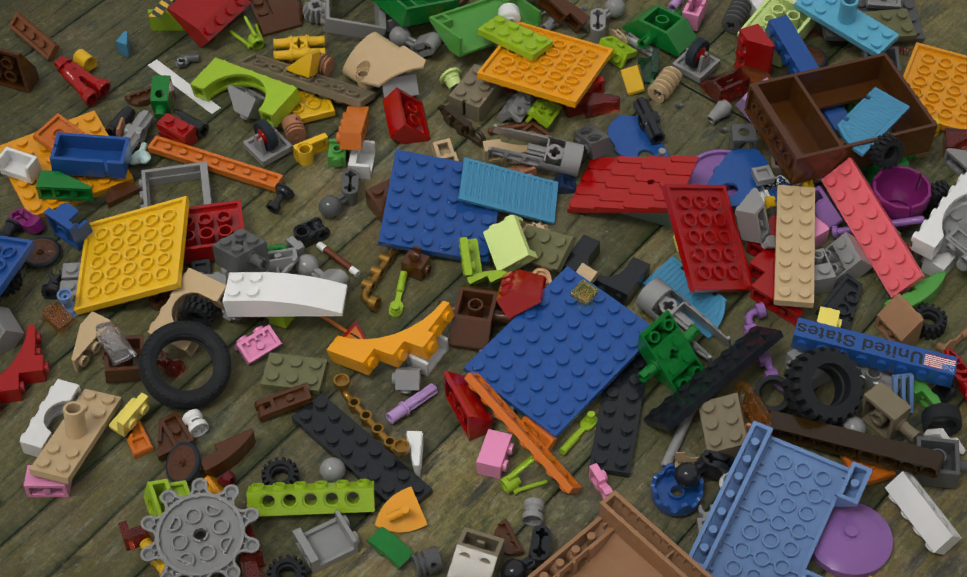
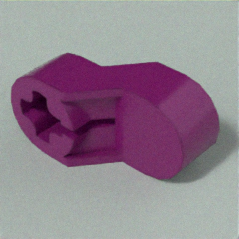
(29, 222)

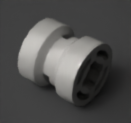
(533, 512)

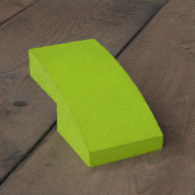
(492, 277)

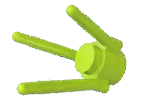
(255, 40)
(512, 481)

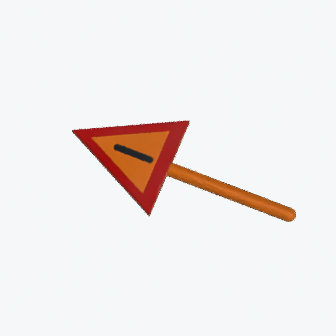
(353, 332)

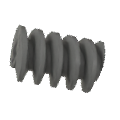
(736, 15)

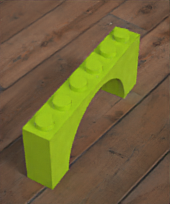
(217, 76)

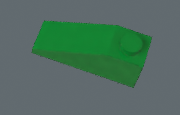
(59, 186)

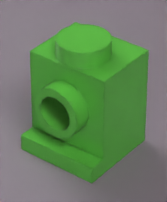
(336, 157)

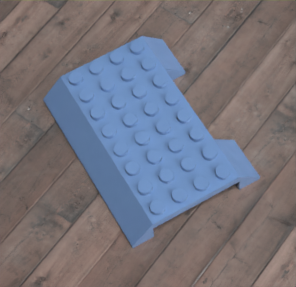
(774, 508)

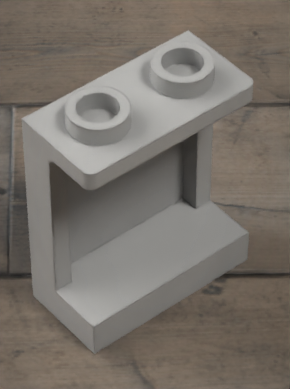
(327, 543)

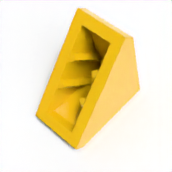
(307, 65)
(633, 79)

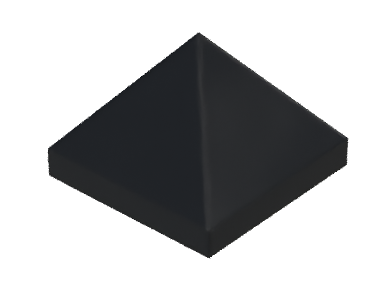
(945, 393)

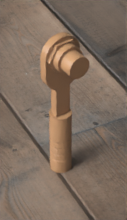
(952, 343)

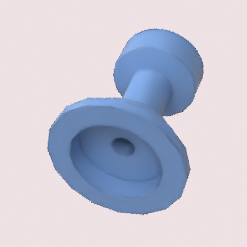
(65, 297)

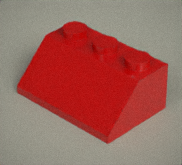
(754, 49)
(405, 118)
(520, 291)
(466, 406)

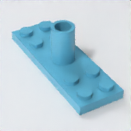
(849, 23)

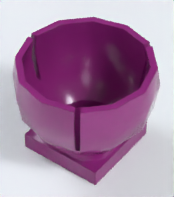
(899, 192)

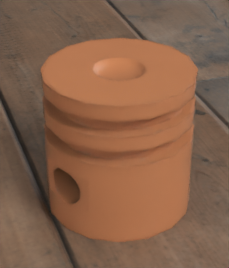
(326, 65)
(294, 128)

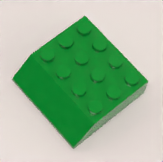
(415, 11)

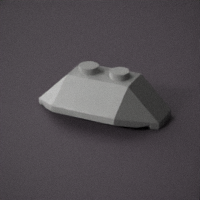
(280, 261)

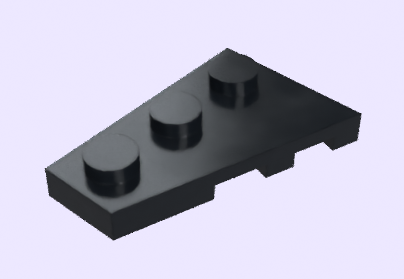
(844, 299)

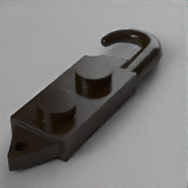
(461, 124)

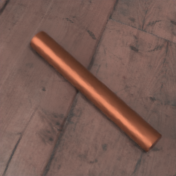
(517, 126)

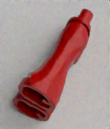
(76, 75)

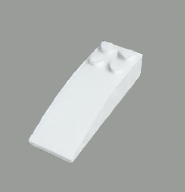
(282, 295)

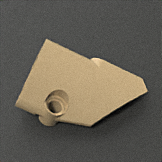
(379, 60)

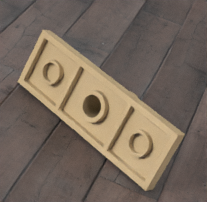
(75, 436)

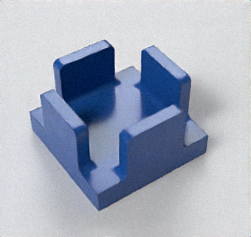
(61, 224)

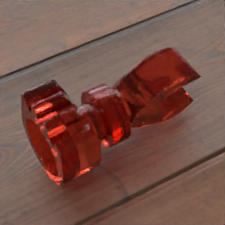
(172, 367)

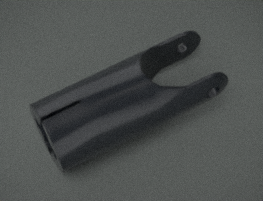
(201, 127)

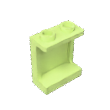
(508, 244)

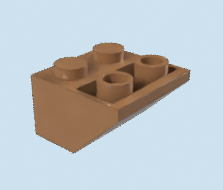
(899, 321)

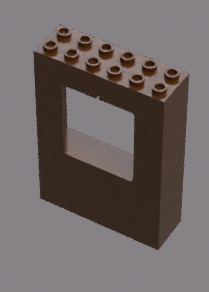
(800, 137)

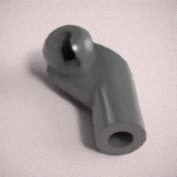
(184, 59)

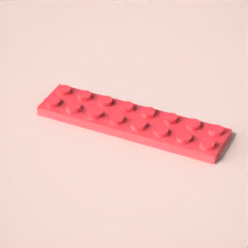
(872, 228)

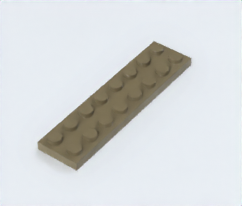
(319, 84)

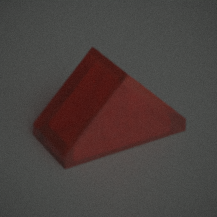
(954, 139)

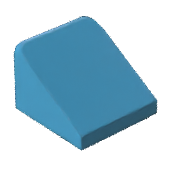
(123, 44)

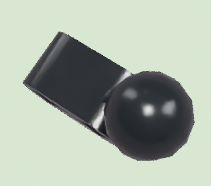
(709, 465)
(520, 568)

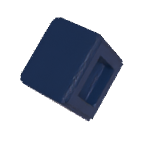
(566, 184)

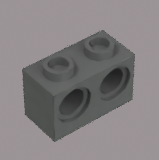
(595, 141)

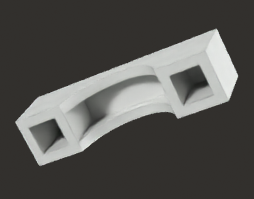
(37, 433)

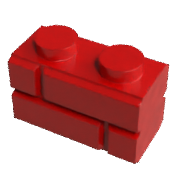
(177, 130)

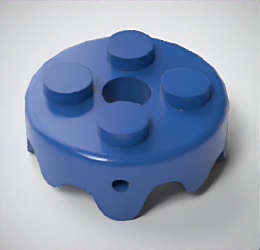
(661, 488)

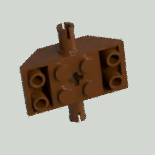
(475, 317)

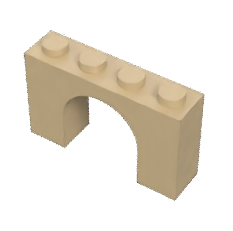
(192, 284)

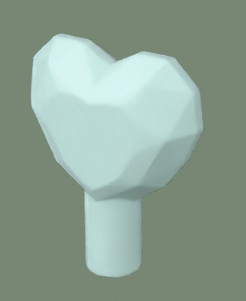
(140, 156)

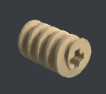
(664, 84)

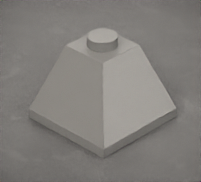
(246, 101)

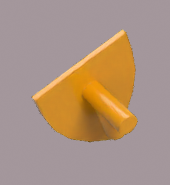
(401, 513)

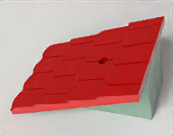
(631, 186)

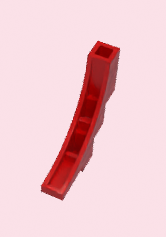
(27, 368)

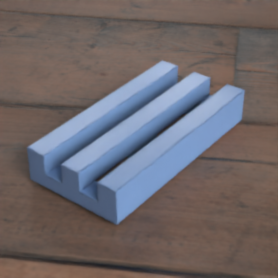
(910, 387)

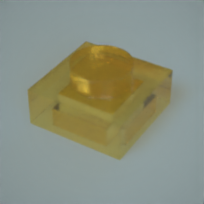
(584, 292)

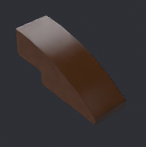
(565, 12)
(228, 454)

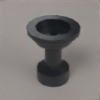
(283, 192)

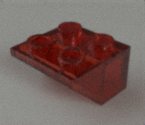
(727, 85)

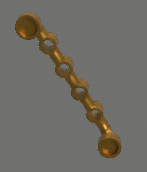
(367, 286)
(399, 447)

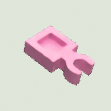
(598, 478)

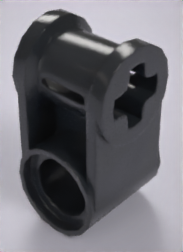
(310, 232)

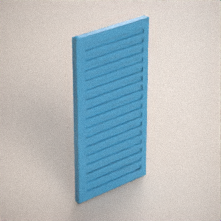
(508, 191)

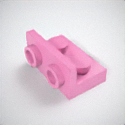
(258, 344)

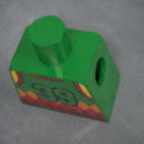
(162, 102)

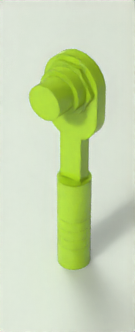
(396, 306)
(586, 424)

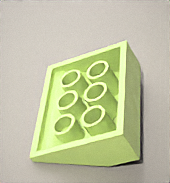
(776, 8)

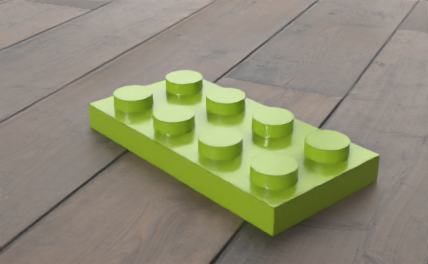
(515, 37)

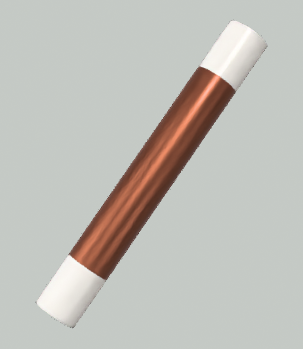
(338, 259)

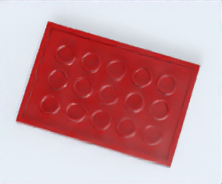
(707, 238)

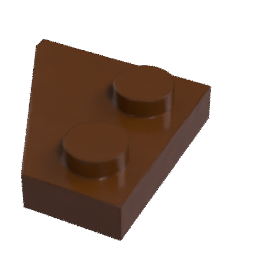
(171, 432)

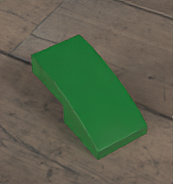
(390, 546)

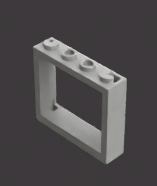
(352, 28)
(175, 174)

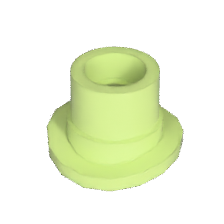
(451, 78)

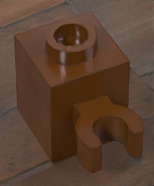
(416, 264)

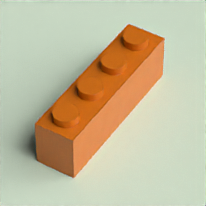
(353, 128)

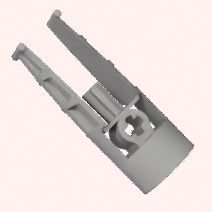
(568, 158)
(659, 297)

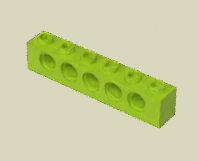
(321, 505)

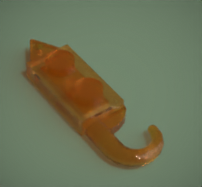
(753, 406)

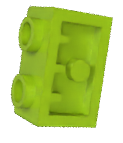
(621, 50)
(543, 112)
(469, 256)

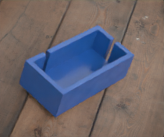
(91, 155)

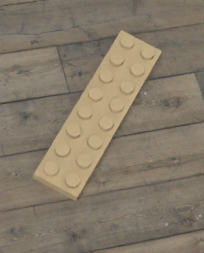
(794, 246)

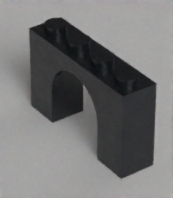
(620, 286)

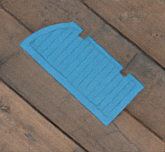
(871, 119)
(709, 305)

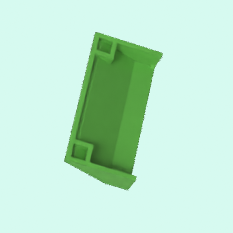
(460, 25)

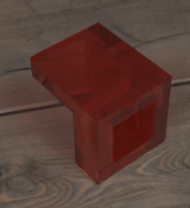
(133, 536)

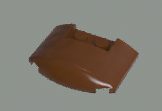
(277, 15)

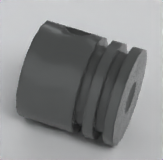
(427, 561)

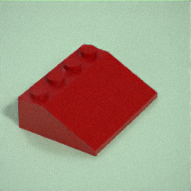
(205, 17)
(208, 225)

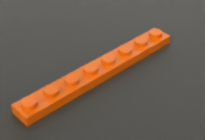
(216, 163)
(527, 438)

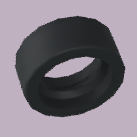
(774, 379)
(942, 411)

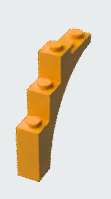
(394, 349)

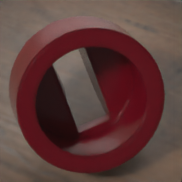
(227, 479)

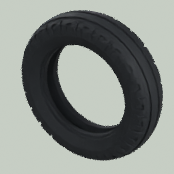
(178, 398)

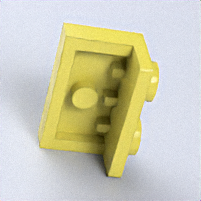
(130, 414)

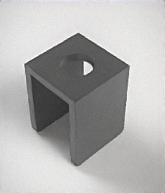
(735, 137)

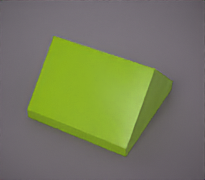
(164, 23)

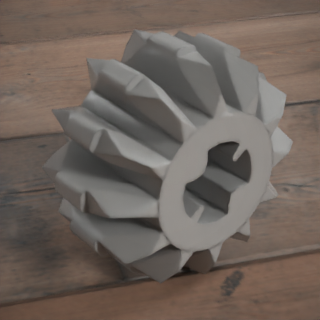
(312, 11)

